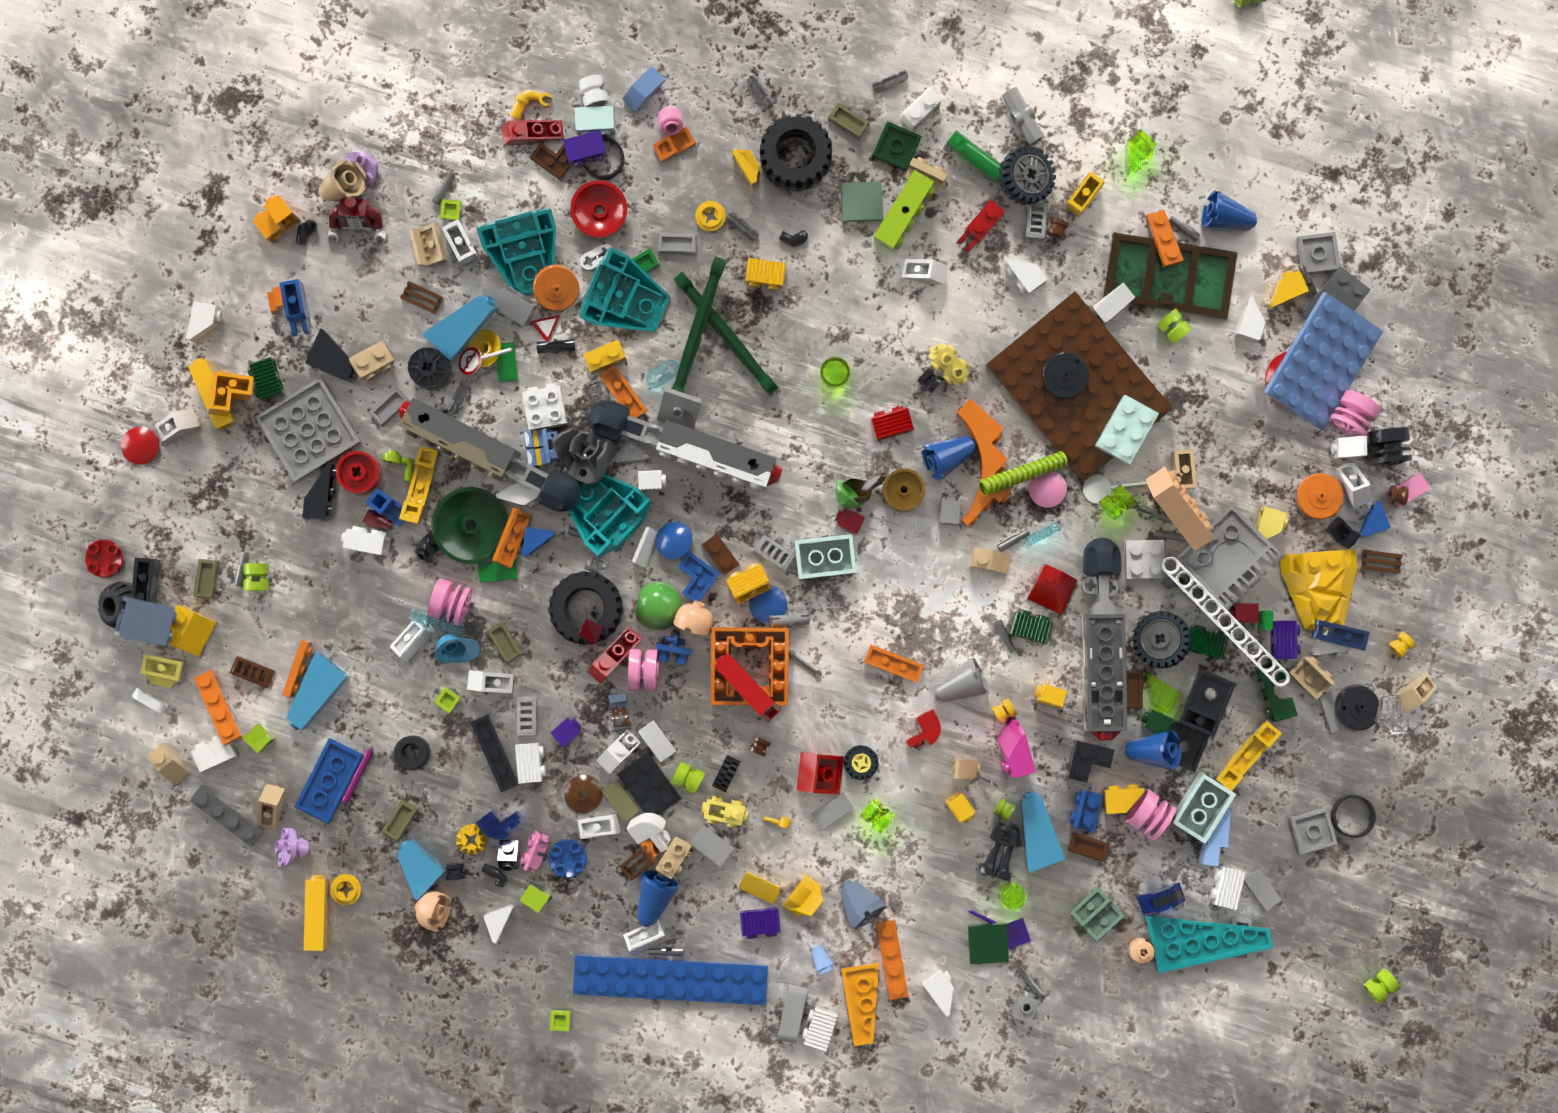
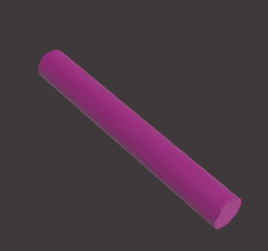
(357, 775)

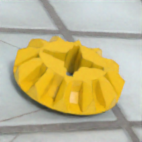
(708, 207)
(472, 849)
(340, 896)

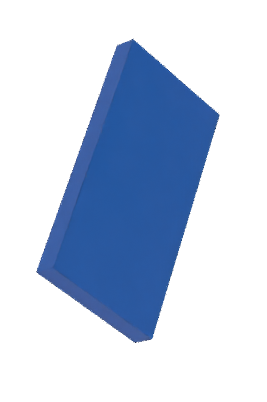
(328, 780)

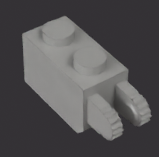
(512, 304)

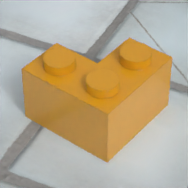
(276, 218)
(227, 387)

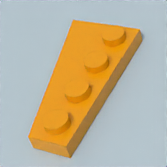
(861, 994)

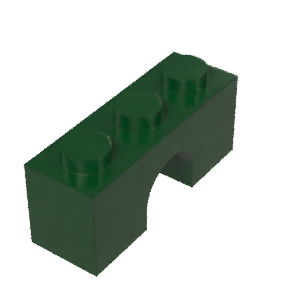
(1277, 708)

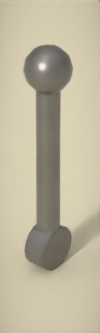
(817, 673)

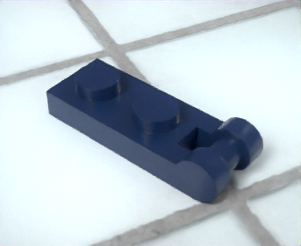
(1341, 635)

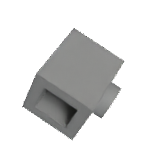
(1024, 1006)

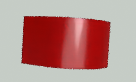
(930, 729)

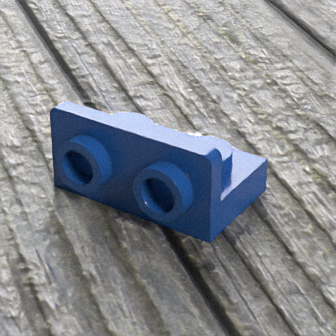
(1086, 811)

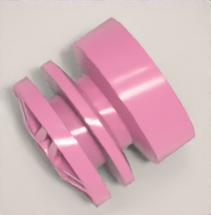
(1355, 413)
(448, 601)
(1154, 817)

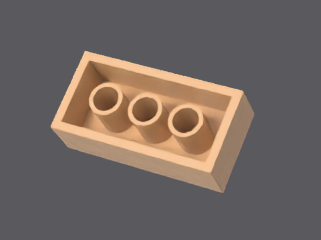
(1180, 508)

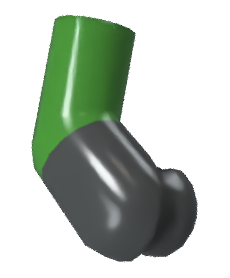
(1168, 583)

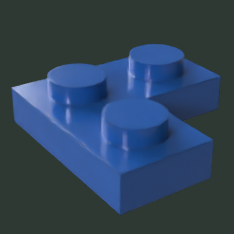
(702, 576)

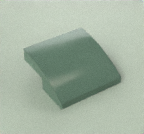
(861, 201)
(1097, 914)

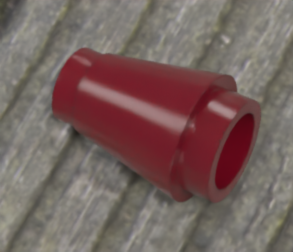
(376, 520)

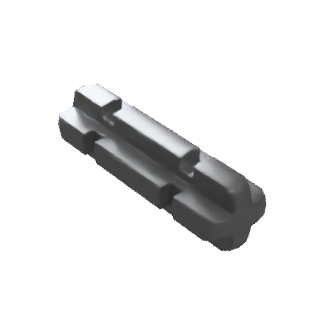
(890, 80)
(760, 91)
(742, 226)
(459, 396)

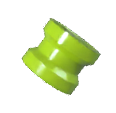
(1004, 809)

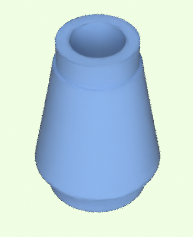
(821, 960)

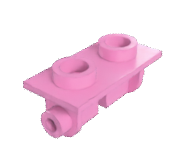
(535, 843)

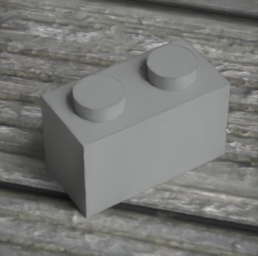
(712, 844)

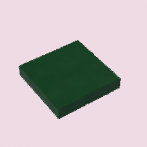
(896, 146)
(988, 943)

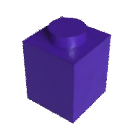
(566, 731)

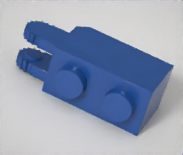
(295, 305)

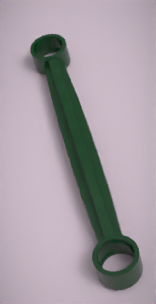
(699, 324)
(728, 336)

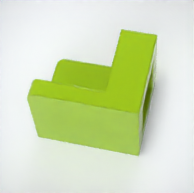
(258, 738)
(535, 898)

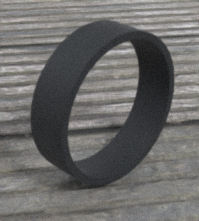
(615, 173)
(1372, 820)

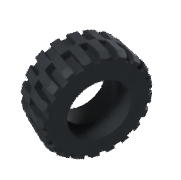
(789, 128)
(585, 581)

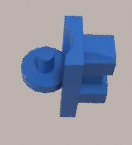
(682, 653)

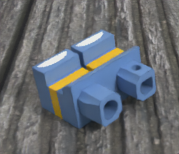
(539, 439)

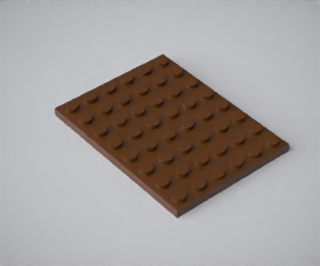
(1075, 422)

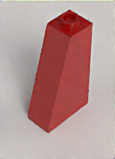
(747, 687)

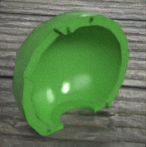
(657, 605)

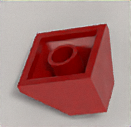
(1052, 589)

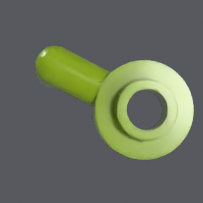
(394, 458)

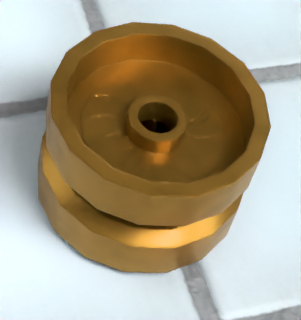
(903, 501)

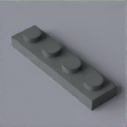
(226, 815)

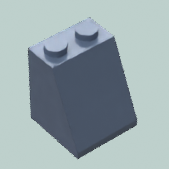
(145, 621)

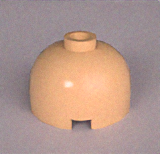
(694, 617)
(433, 910)

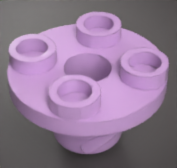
(367, 163)
(290, 847)

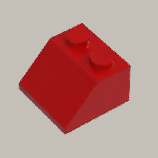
(820, 773)

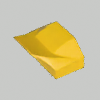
(748, 165)
(805, 897)

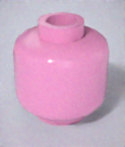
(670, 120)

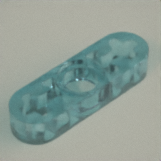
(420, 616)

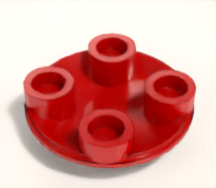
(140, 445)
(103, 558)

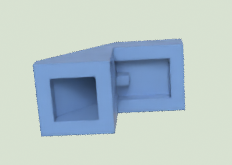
(644, 87)

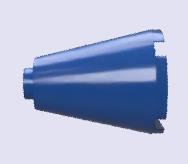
(1227, 214)
(947, 455)
(1156, 750)
(654, 897)

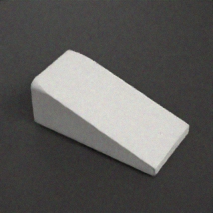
(1113, 302)
(657, 741)
(599, 826)

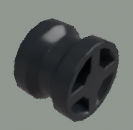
(454, 871)

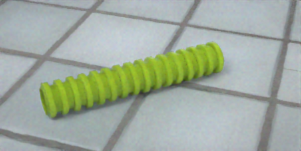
(1023, 473)

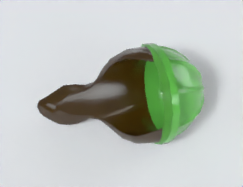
(855, 492)

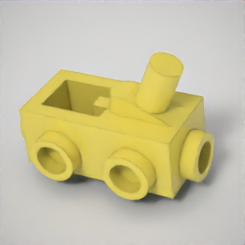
(945, 360)
(729, 813)

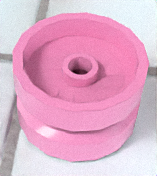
(642, 669)

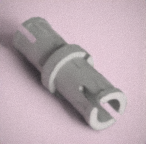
(789, 620)

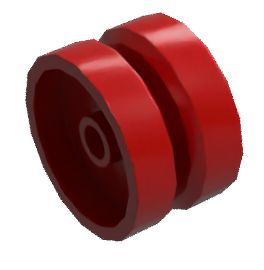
(348, 469)

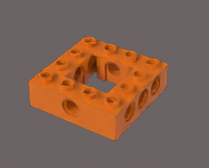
(778, 642)

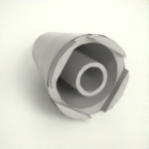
(962, 683)

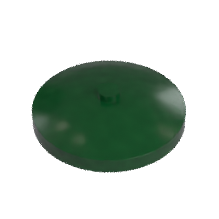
(468, 524)

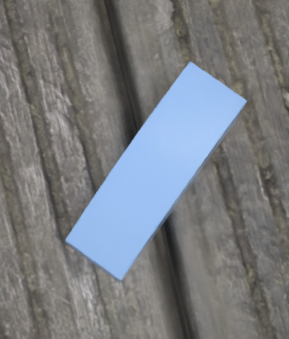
(1219, 838)

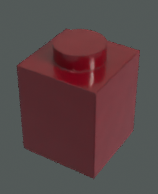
(849, 521)
(1245, 612)

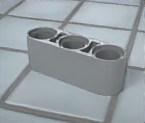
(792, 1013)

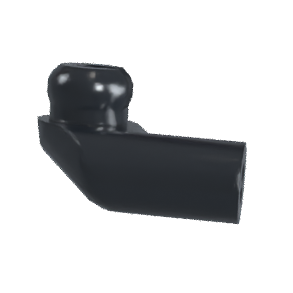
(305, 229)
(794, 240)
(501, 878)

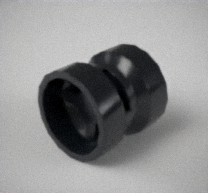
(930, 380)

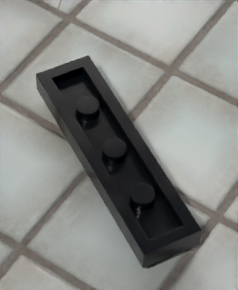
(495, 753)

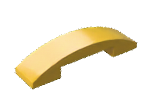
(420, 485)
(1247, 755)

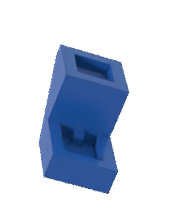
(386, 506)

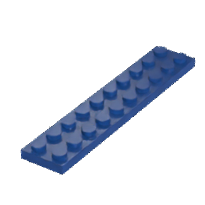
(670, 979)

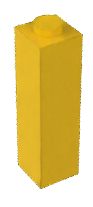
(202, 373)
(316, 913)

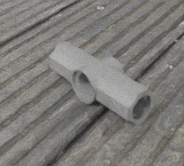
(1023, 115)

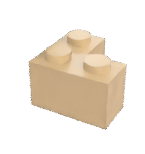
(1184, 467)

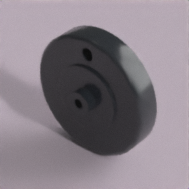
(1065, 375)
(1356, 707)

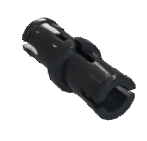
(555, 346)

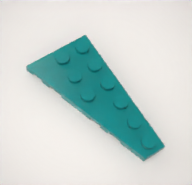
(1194, 942)

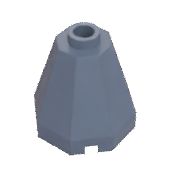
(860, 904)

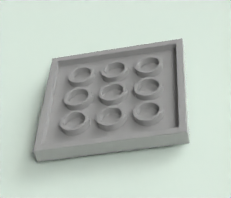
(307, 429)

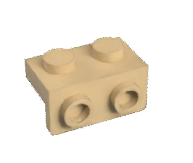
(935, 174)
(428, 245)
(372, 361)
(1311, 676)
(673, 857)

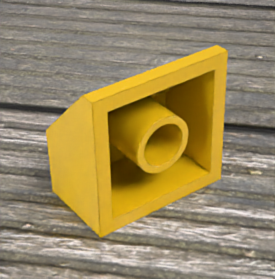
(190, 630)

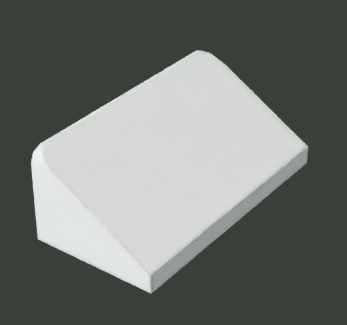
(645, 547)
(410, 640)
(645, 938)

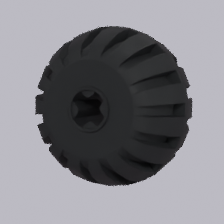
(112, 603)

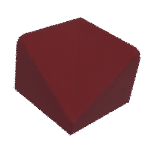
(590, 631)

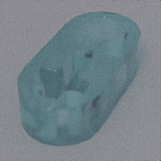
(659, 370)
(1043, 533)

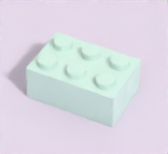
(1126, 429)
(825, 557)
(1202, 807)

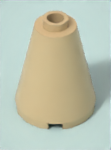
(343, 181)

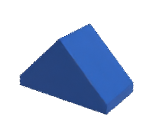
(1374, 521)
(535, 539)

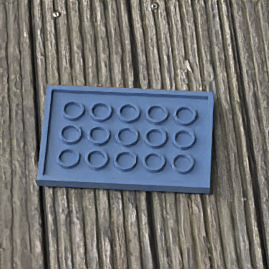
(1323, 361)

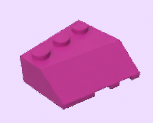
(1015, 750)

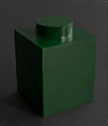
(1156, 721)

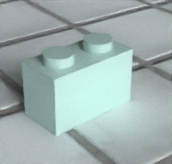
(594, 119)

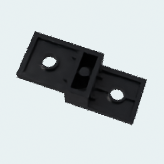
(1201, 716)

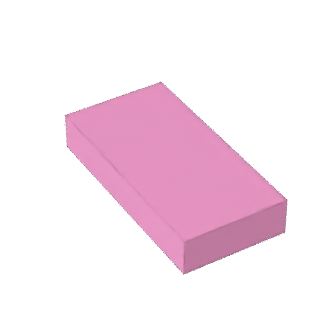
(1416, 485)

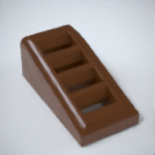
(236, 665)

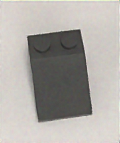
(1343, 288)

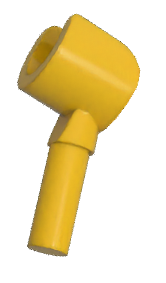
(784, 822)

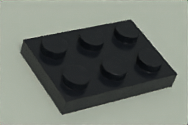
(649, 785)

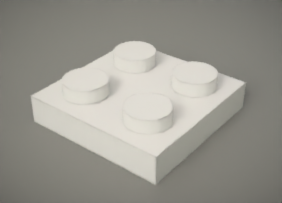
(1144, 559)

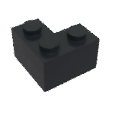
(1083, 756)

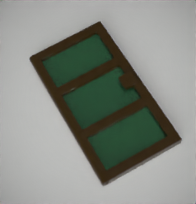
(1195, 287)

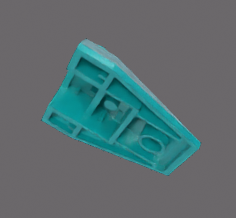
(520, 246)
(619, 303)
(608, 513)

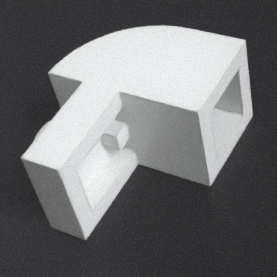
(649, 826)

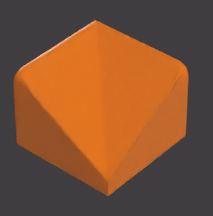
(650, 847)

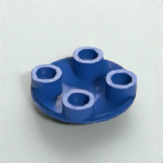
(674, 540)
(768, 604)
(567, 858)

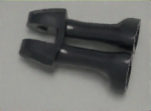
(1009, 844)

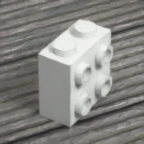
(544, 407)
(360, 540)

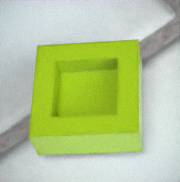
(450, 210)
(447, 700)
(560, 1020)

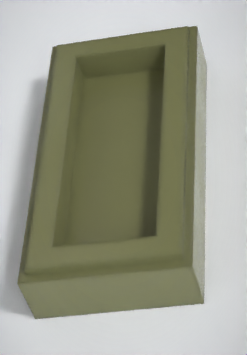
(848, 121)
(206, 578)
(504, 642)
(620, 800)
(400, 820)

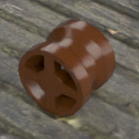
(1057, 228)
(1398, 495)
(759, 746)

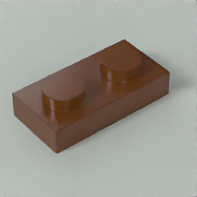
(720, 554)

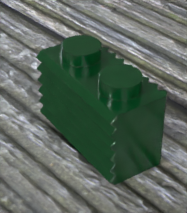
(266, 379)
(1031, 627)
(1208, 643)

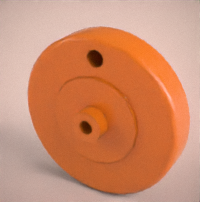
(556, 287)
(1319, 496)

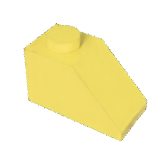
(1270, 522)

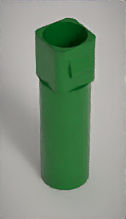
(974, 155)

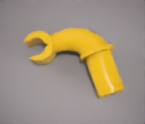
(523, 99)

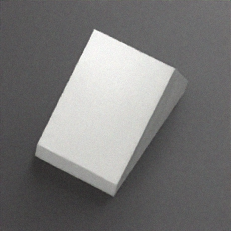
(497, 921)

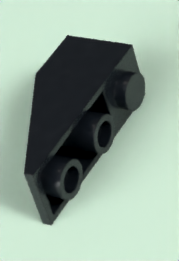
(318, 499)

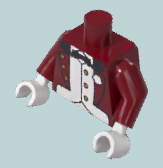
(355, 215)

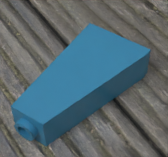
(461, 327)
(316, 690)
(1039, 837)

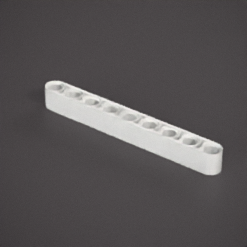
(1232, 627)

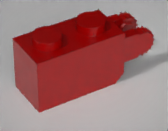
(982, 224)

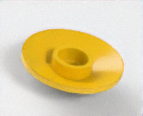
(486, 340)

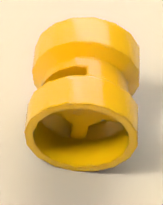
(1402, 645)
(999, 712)

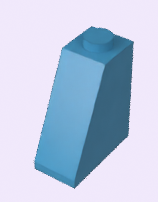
(419, 867)

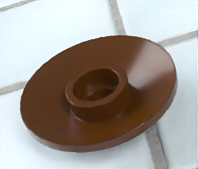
(593, 794)

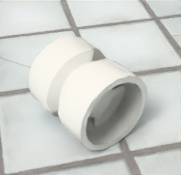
(592, 88)

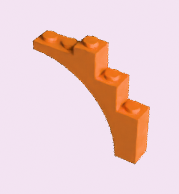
(984, 432)

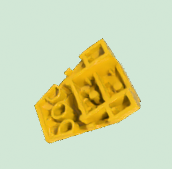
(1320, 584)

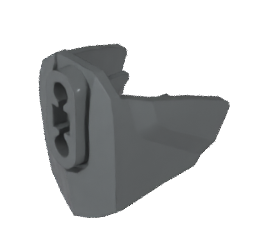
(584, 454)

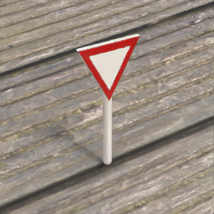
(547, 325)

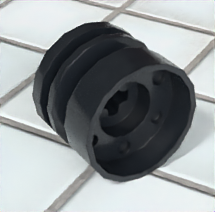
(440, 369)
(1389, 446)

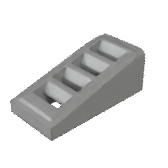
(1035, 235)
(777, 546)
(533, 731)

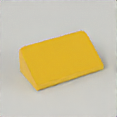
(759, 887)

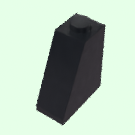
(330, 357)

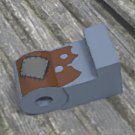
(619, 711)

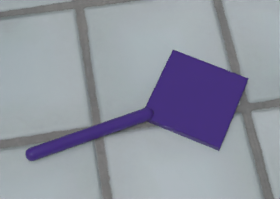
(1016, 930)

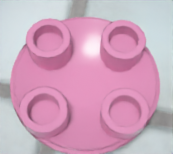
(1048, 489)

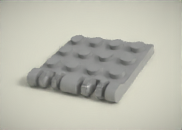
(1229, 556)

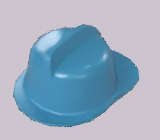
(456, 649)

